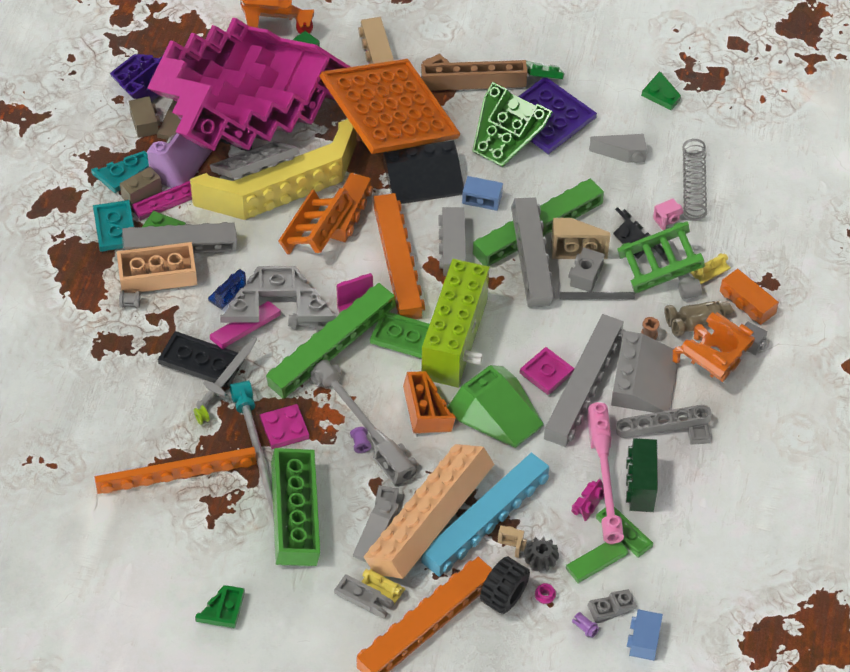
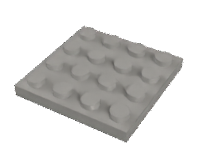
(254, 160)

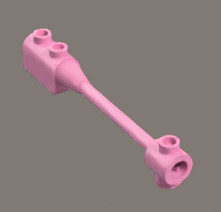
(601, 440)

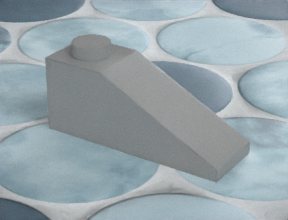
(620, 147)
(378, 522)

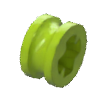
(201, 414)

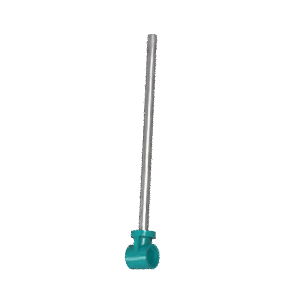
(243, 397)

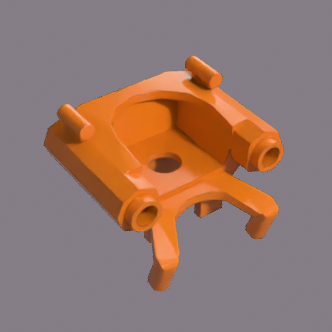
(726, 337)

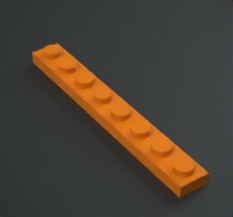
(175, 470)

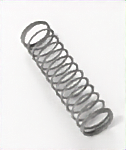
(695, 155)

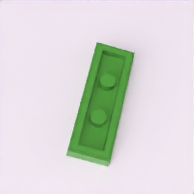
(633, 537)
(596, 560)

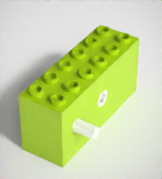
(456, 323)

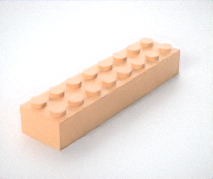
(428, 511)

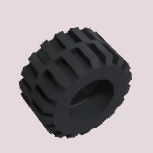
(504, 585)

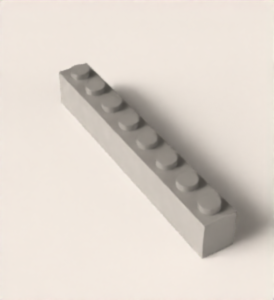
(584, 381)

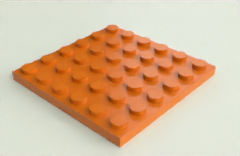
(389, 105)

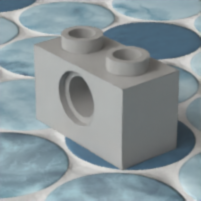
(586, 269)

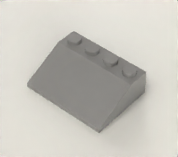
(644, 374)

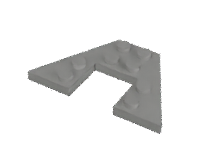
(277, 282)

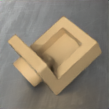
(512, 537)

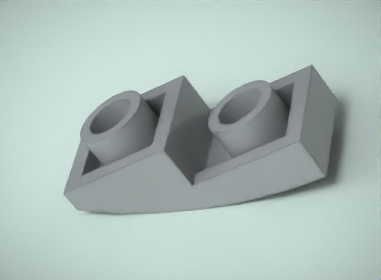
(612, 606)

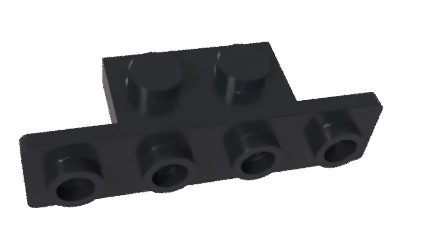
(631, 232)

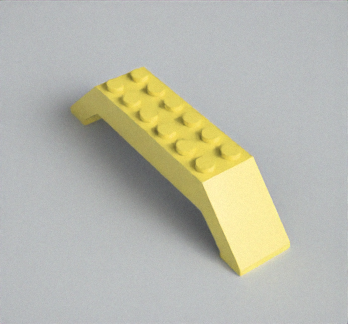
(279, 183)

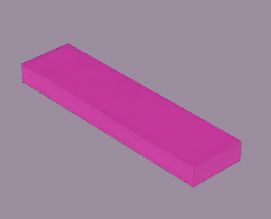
(163, 201)
(234, 331)

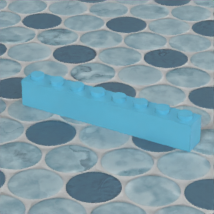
(485, 514)

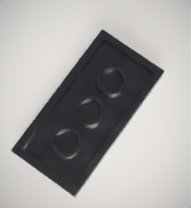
(197, 358)

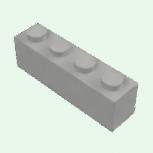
(452, 236)

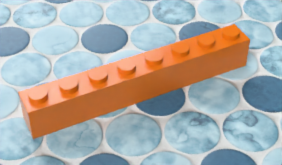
(398, 256)
(425, 619)

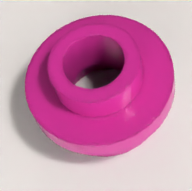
(545, 588)

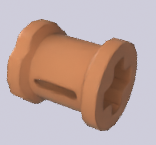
(650, 327)

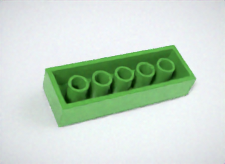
(295, 507)

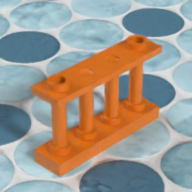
(323, 228)

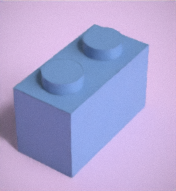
(482, 193)
(645, 635)

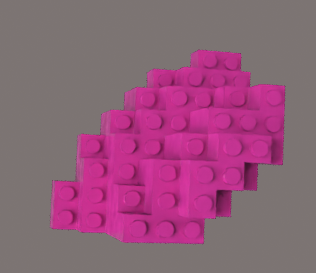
(242, 84)

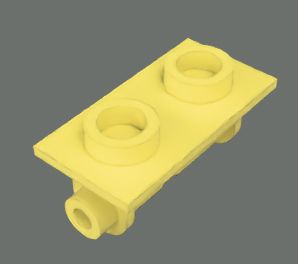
(712, 268)
(382, 584)

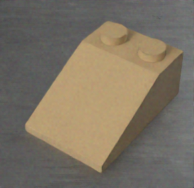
(572, 235)

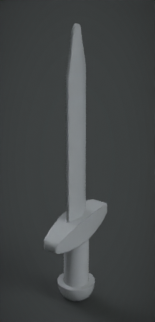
(216, 388)

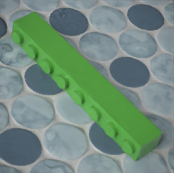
(569, 204)
(331, 340)

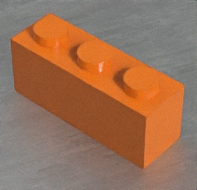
(749, 296)

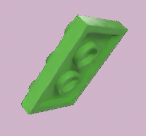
(400, 334)

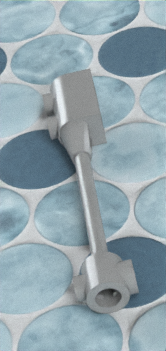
(387, 453)

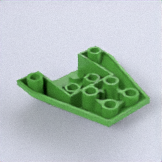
(506, 124)
(496, 406)

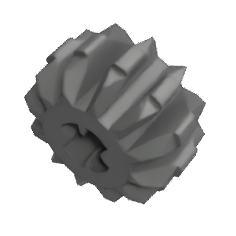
(541, 554)

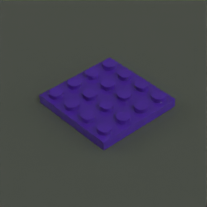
(567, 117)

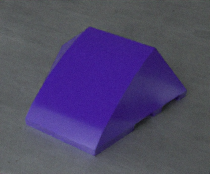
(136, 75)

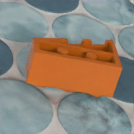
(425, 406)

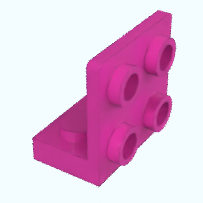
(352, 289)

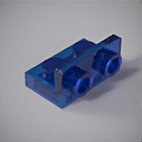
(227, 291)

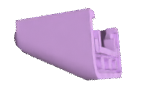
(176, 160)

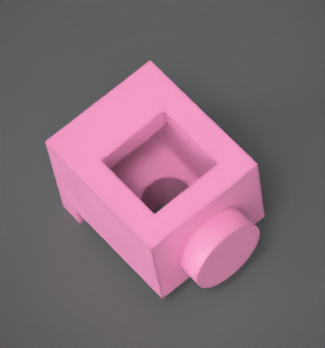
(667, 213)

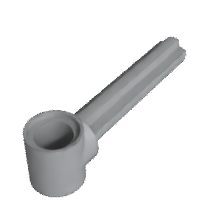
(688, 285)

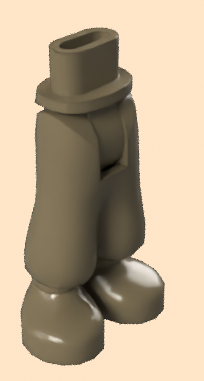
(692, 315)

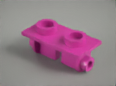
(593, 495)

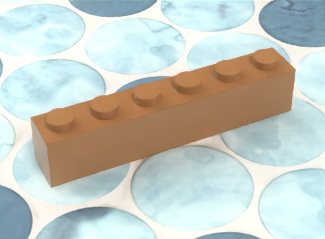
(474, 75)

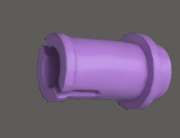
(589, 627)

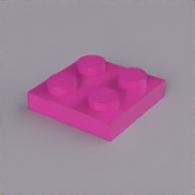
(546, 370)
(284, 426)

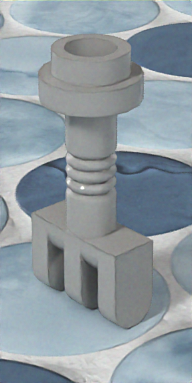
(292, 321)

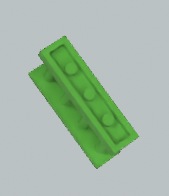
(673, 270)

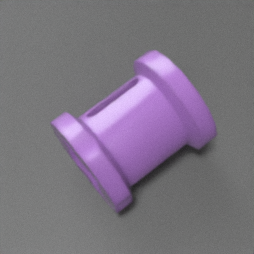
(360, 439)

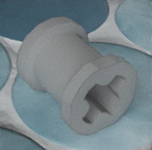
(129, 299)

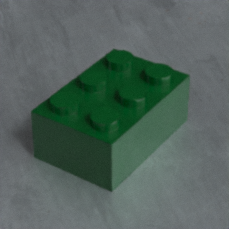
(642, 475)

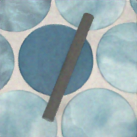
(596, 295)

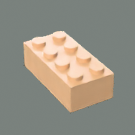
(157, 268)

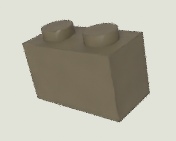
(144, 116)
(141, 186)

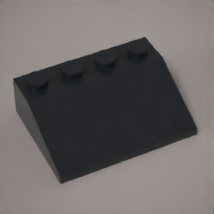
(424, 172)

